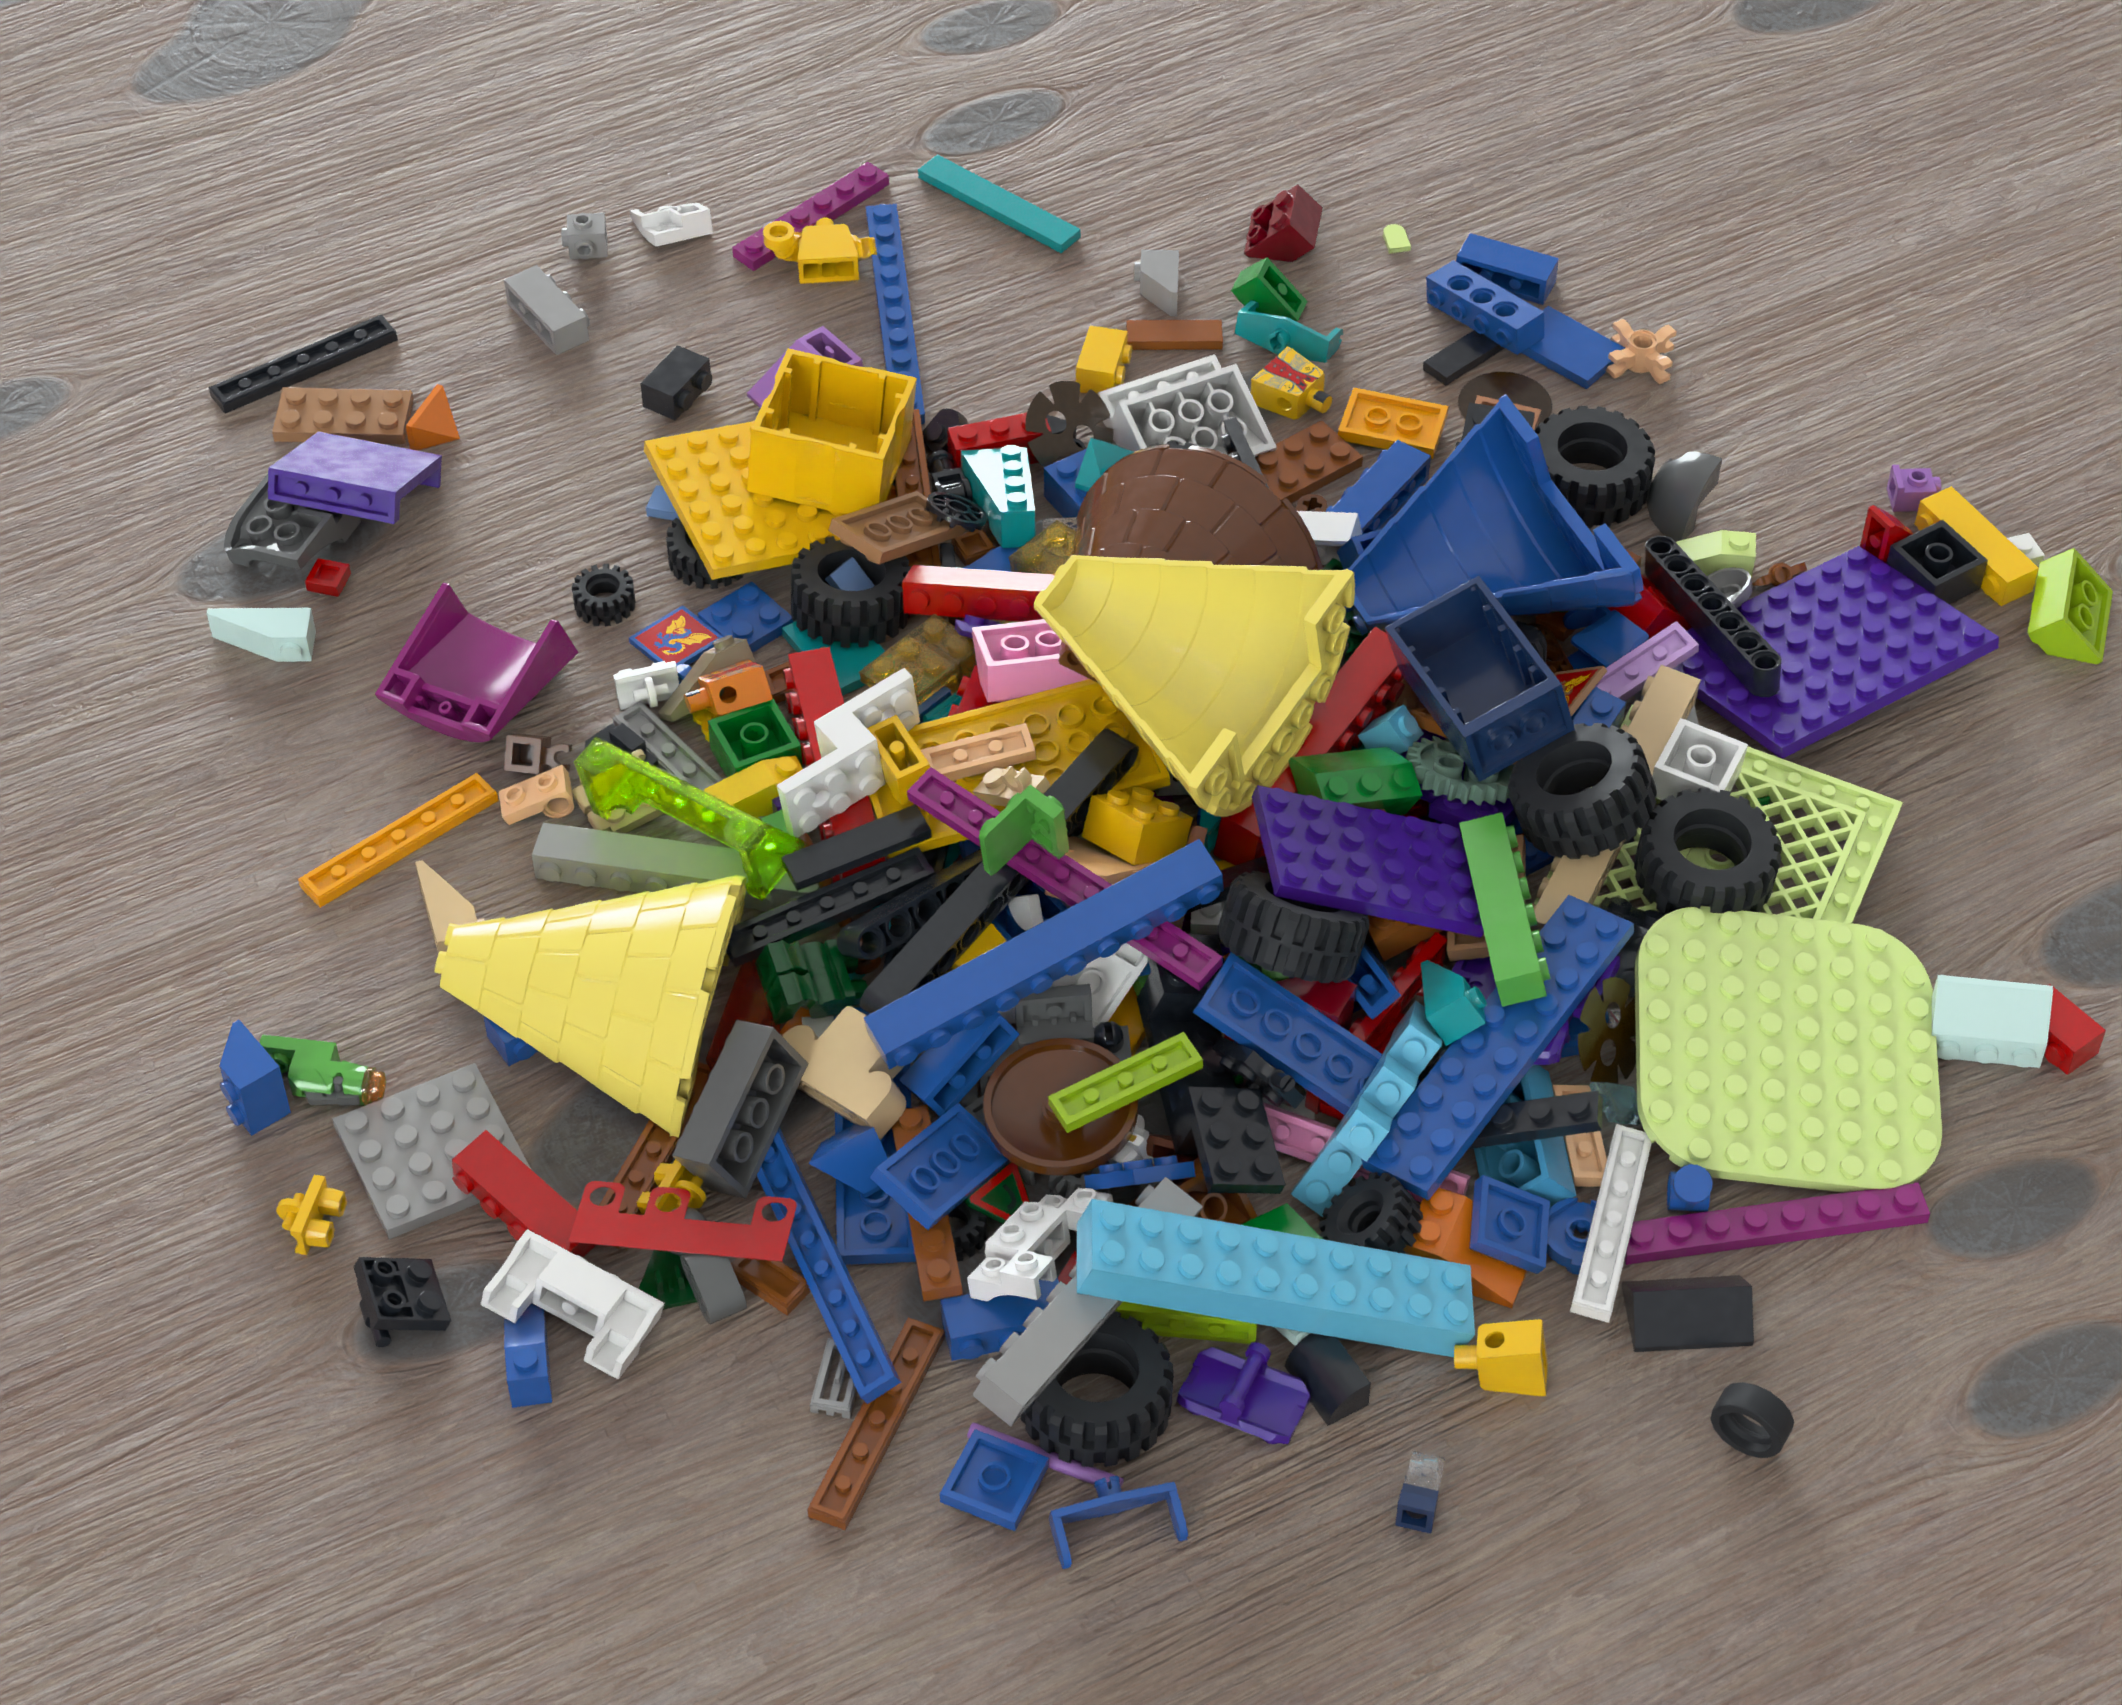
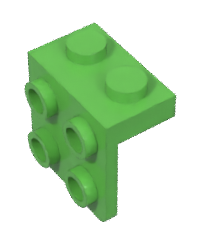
(1024, 818)

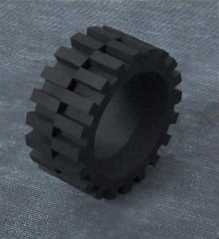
(842, 613)

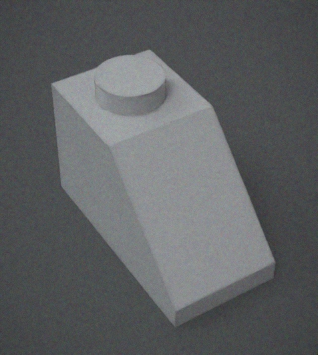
(1159, 278)

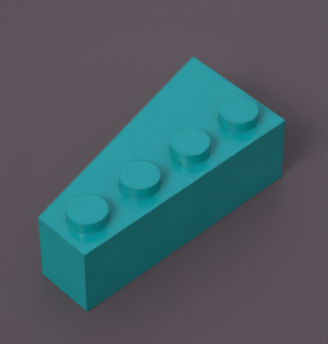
(1003, 490)

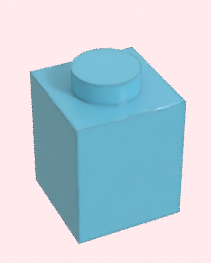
(1392, 730)

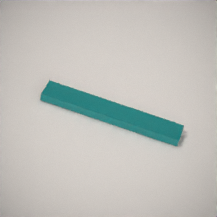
(999, 203)

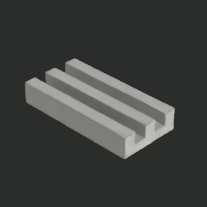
(832, 1405)

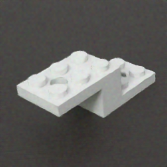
(849, 755)

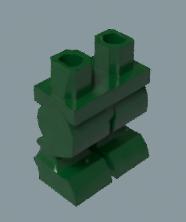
(809, 977)

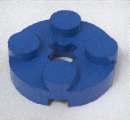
(1561, 1243)

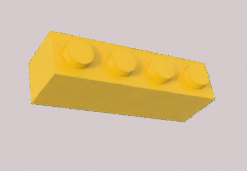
(2008, 570)

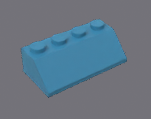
(1531, 1165)

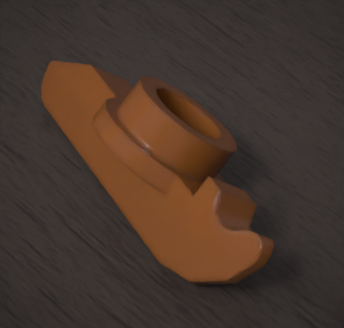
(1779, 574)

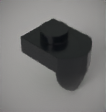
(936, 434)

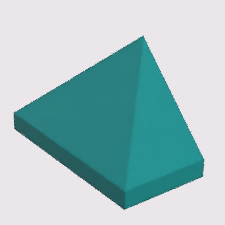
(1097, 460)

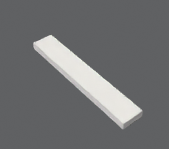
(1611, 1224)

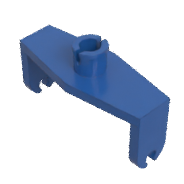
(1112, 1501)

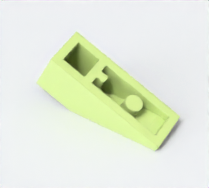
(1721, 550)

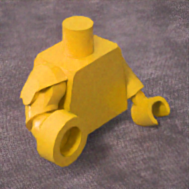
(822, 251)

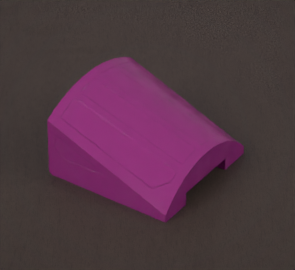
(469, 674)

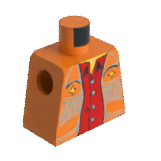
(742, 684)

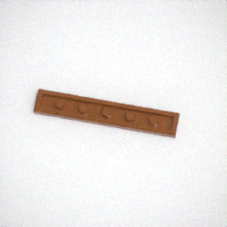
(650, 1150)
(875, 1427)

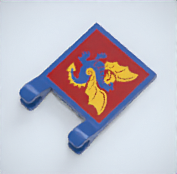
(676, 638)

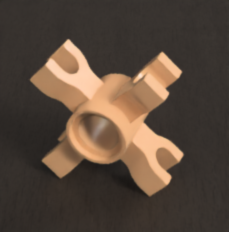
(1641, 351)

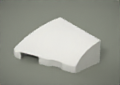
(673, 223)

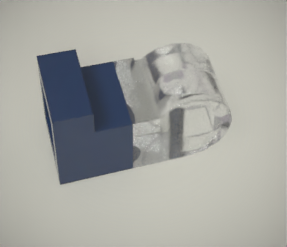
(1420, 1492)

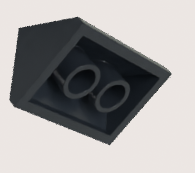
(1689, 1313)

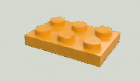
(1383, 418)

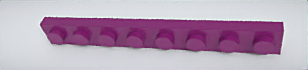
(1776, 1223)

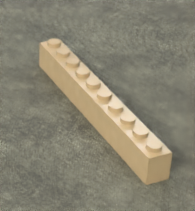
(1653, 720)

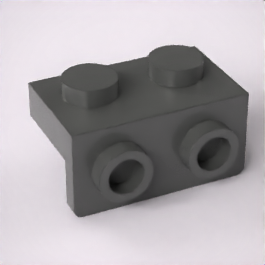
(1055, 1014)

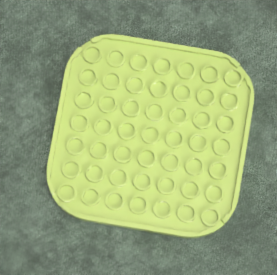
(1786, 1050)

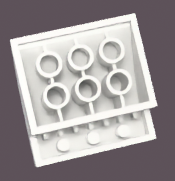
(1185, 407)

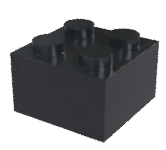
(1939, 562)

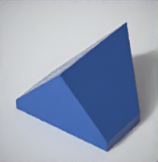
(852, 1157)

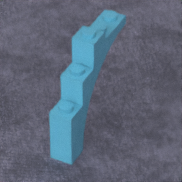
(1372, 1112)

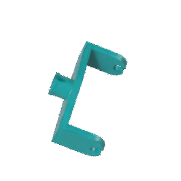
(1278, 332)

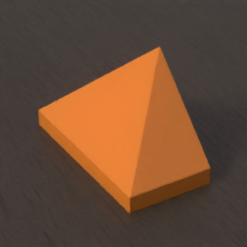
(432, 422)

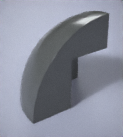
(1679, 491)

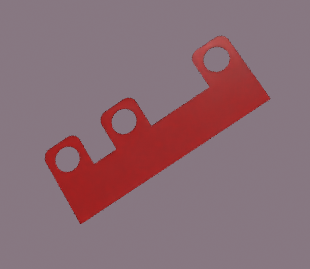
(673, 1233)

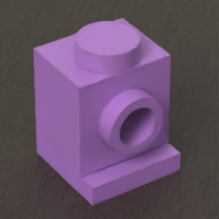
(1910, 486)

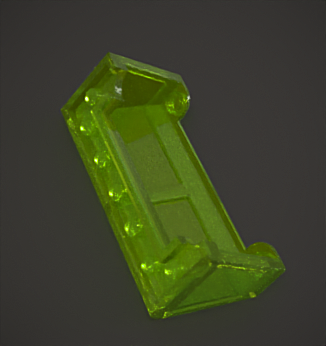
(624, 781)

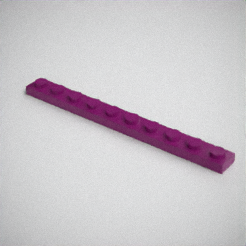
(1061, 877)

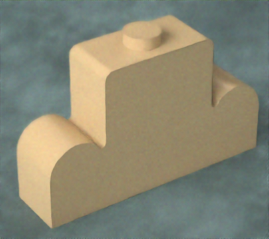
(849, 1072)

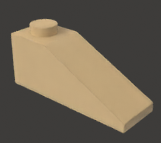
(442, 904)

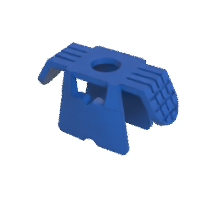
(1604, 639)

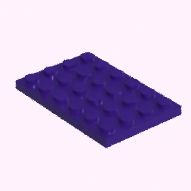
(1367, 861)

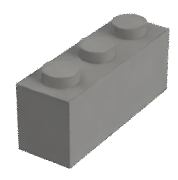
(547, 309)

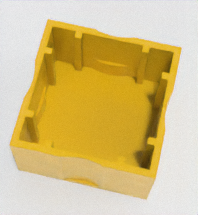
(830, 433)

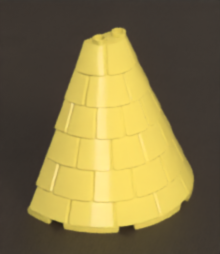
(1207, 659)
(606, 986)

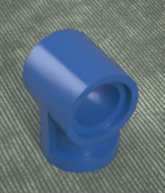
(1689, 1189)

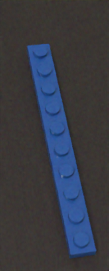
(893, 296)
(827, 1275)

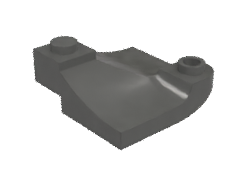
(282, 531)

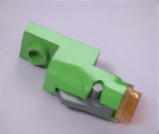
(320, 1076)

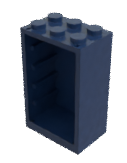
(1480, 678)

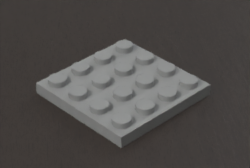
(408, 1145)

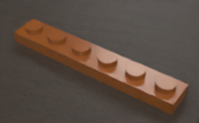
(932, 1247)

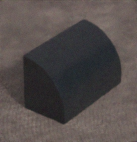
(1330, 1377)

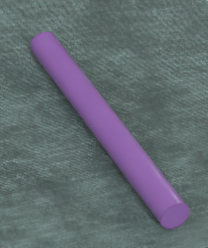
(1086, 1474)

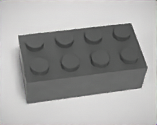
(740, 1109)

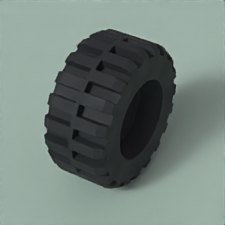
(1601, 440)
(1591, 820)
(1713, 823)
(1290, 934)
(1114, 1427)

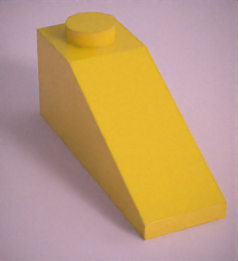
(756, 785)

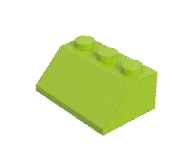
(2070, 609)

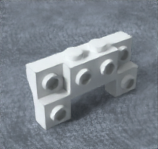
(1028, 1245)
(578, 1294)

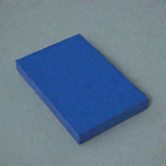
(1572, 349)

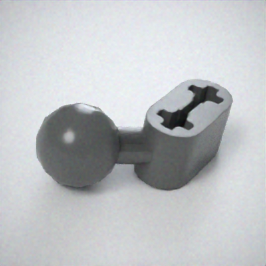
(712, 1281)

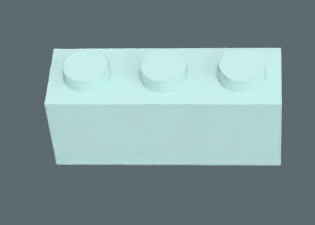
(1991, 1020)

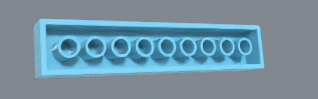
(1273, 1278)

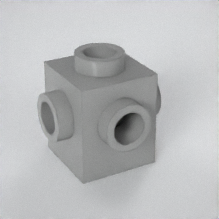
(585, 236)

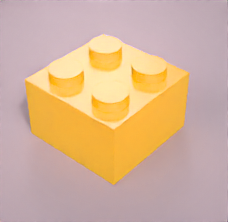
(1136, 825)

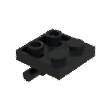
(400, 1296)

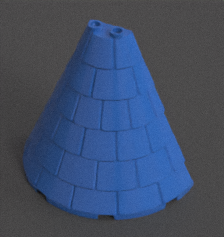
(1497, 519)

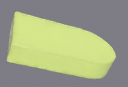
(1396, 238)

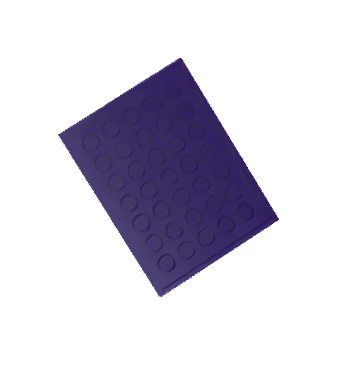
(1848, 646)

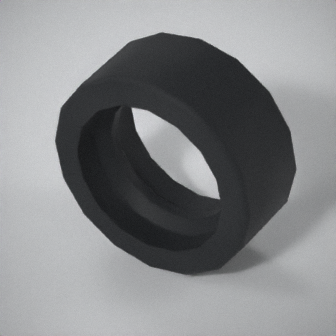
(1744, 1434)

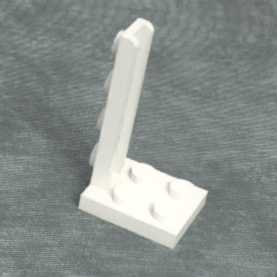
(1109, 979)

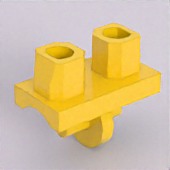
(674, 1176)
(305, 1213)

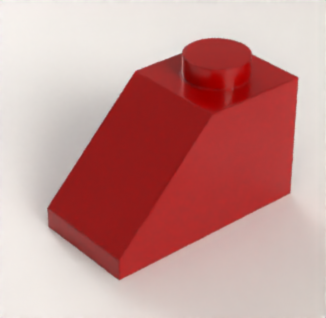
(1881, 532)
(2071, 1035)

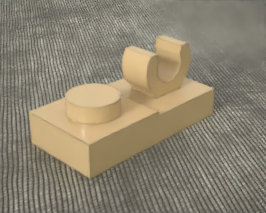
(1002, 784)

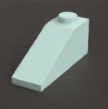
(269, 632)

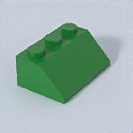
(1359, 777)

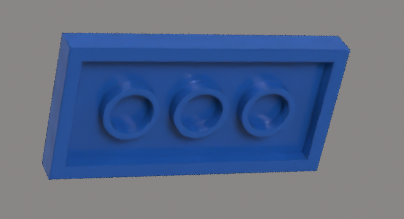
(940, 1166)

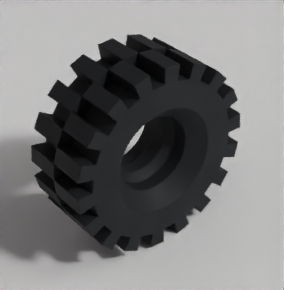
(686, 560)
(1373, 1215)

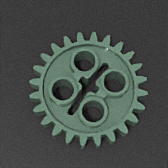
(1440, 769)

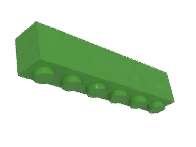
(1502, 909)

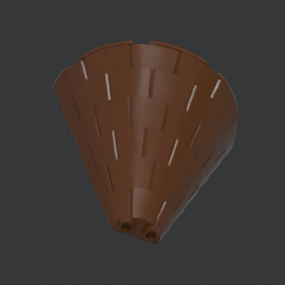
(1188, 509)

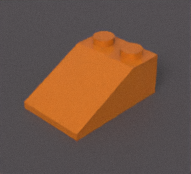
(1447, 1238)

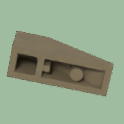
(723, 654)

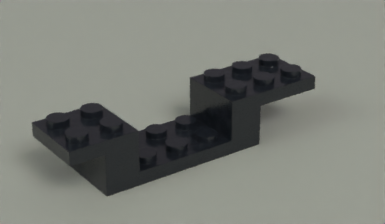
(1206, 1108)

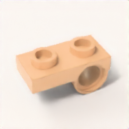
(543, 793)

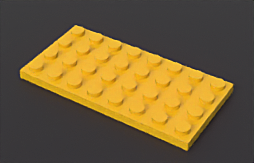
(1060, 727)

